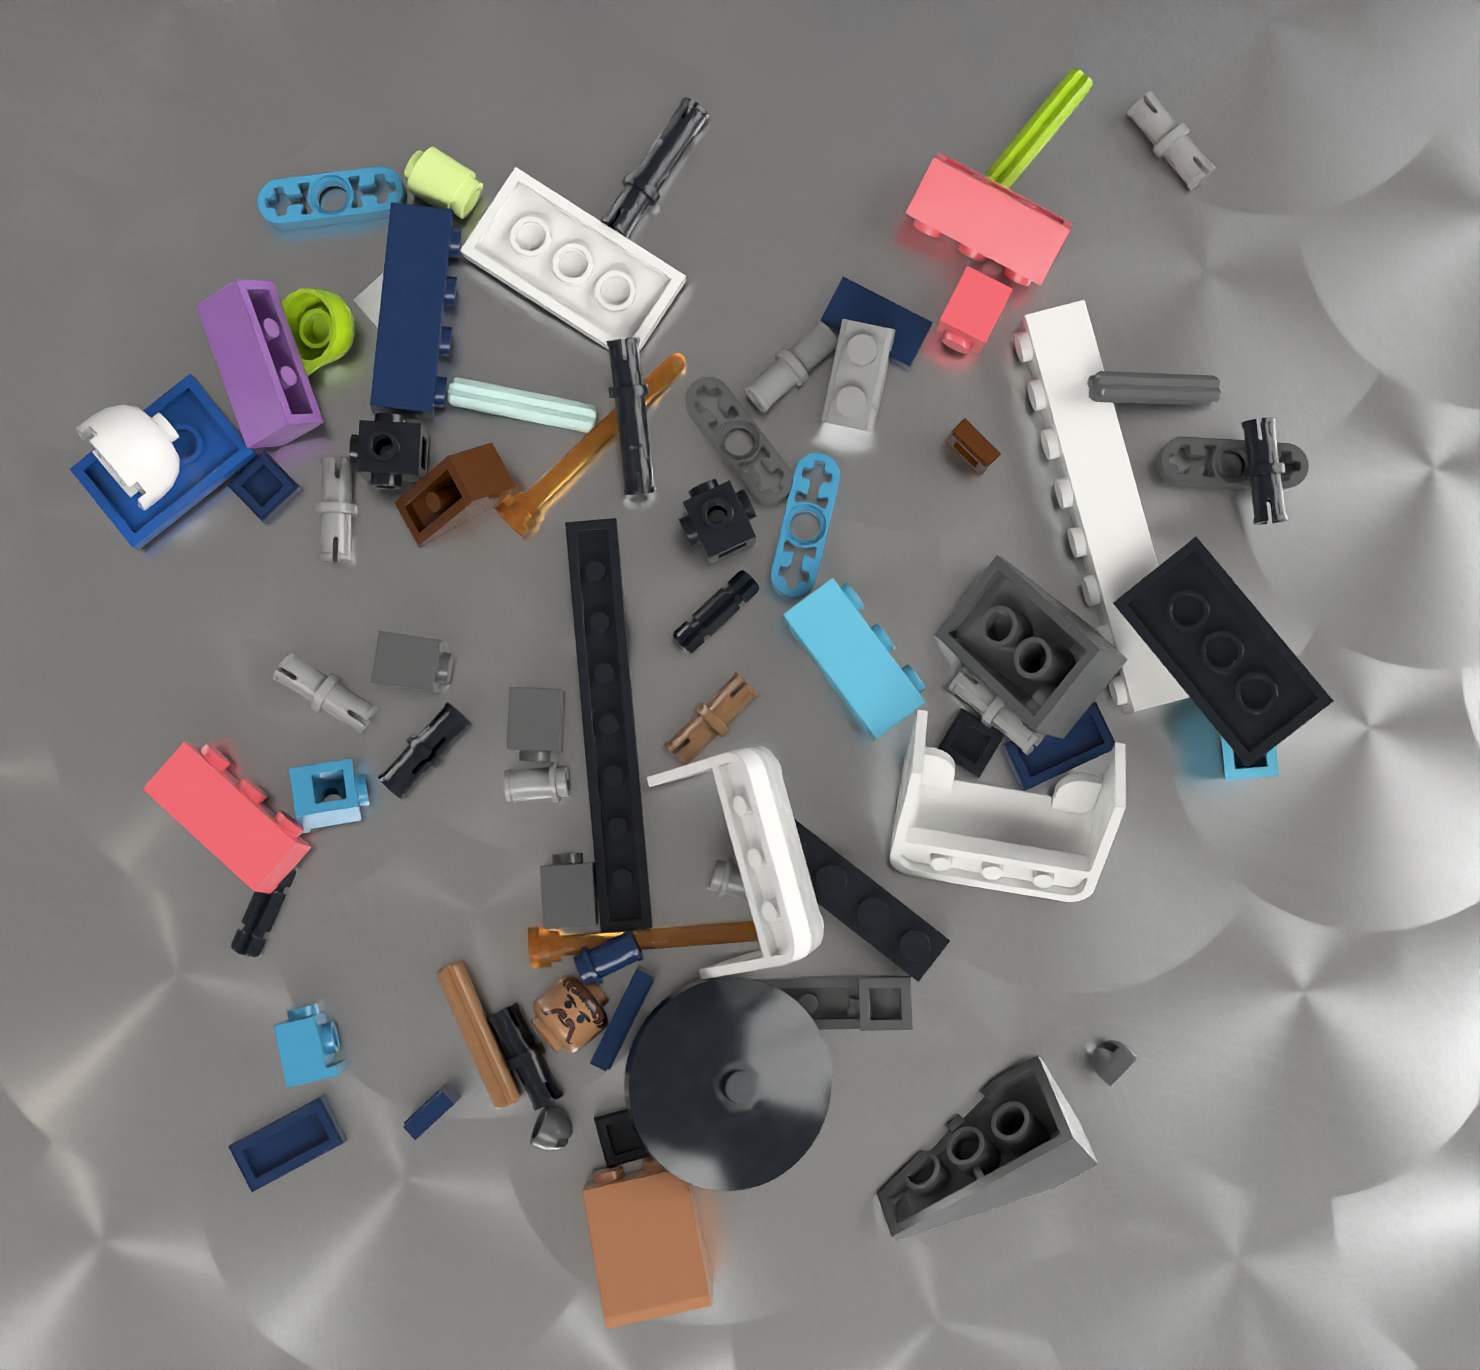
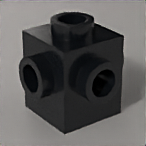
(402, 464)
(718, 538)

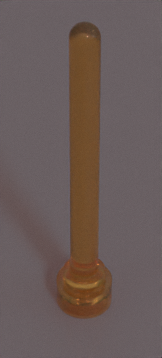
(523, 508)
(550, 946)

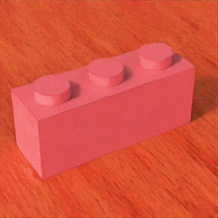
(988, 220)
(228, 816)

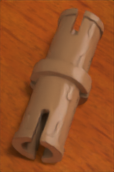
(711, 719)

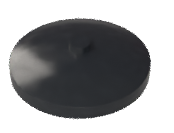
(727, 1083)

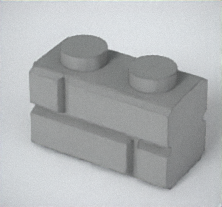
(858, 375)

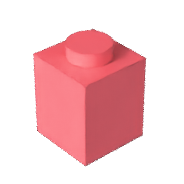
(972, 311)

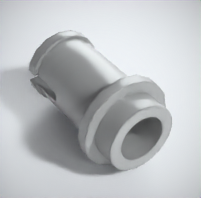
(537, 783)
(727, 880)

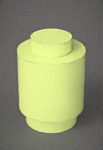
(443, 182)

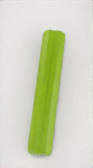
(1040, 128)

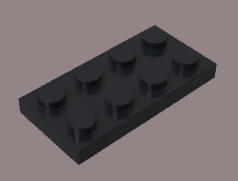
(1222, 652)

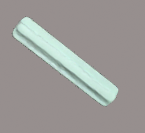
(522, 405)

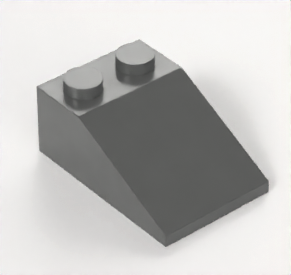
(1030, 649)

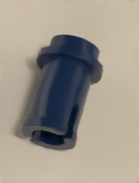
(608, 957)

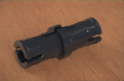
(1264, 471)
(424, 750)
(525, 1056)

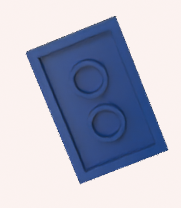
(208, 454)

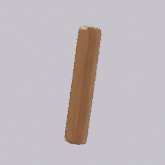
(478, 1035)

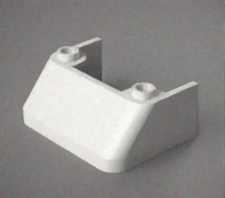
(1003, 834)
(766, 854)

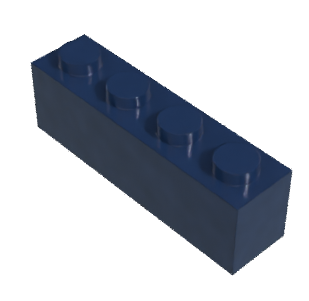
(413, 310)

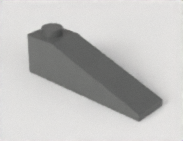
(1001, 1152)

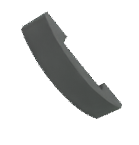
(852, 1001)

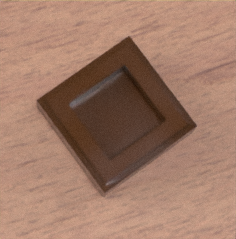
(973, 446)

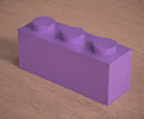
(259, 363)

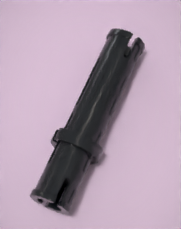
(643, 185)
(631, 415)

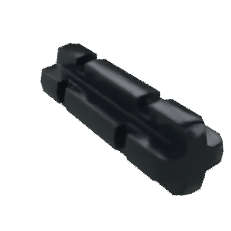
(716, 611)
(260, 918)

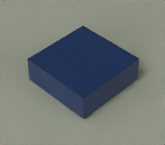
(264, 487)
(431, 1111)

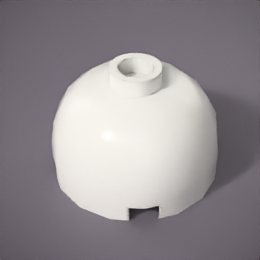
(134, 450)

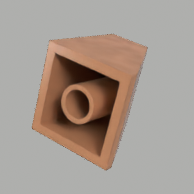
(646, 1244)

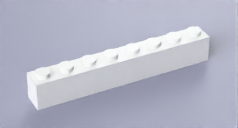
(1096, 489)

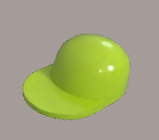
(320, 326)

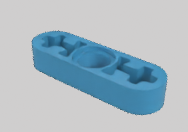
(315, 184)
(827, 493)

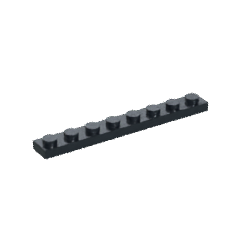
(609, 725)

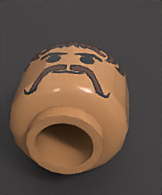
(570, 1014)

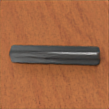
(1153, 388)

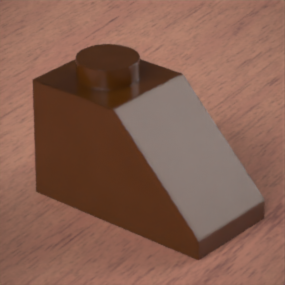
(455, 492)

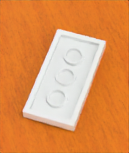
(572, 263)

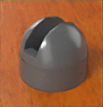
(1112, 1060)
(551, 1129)

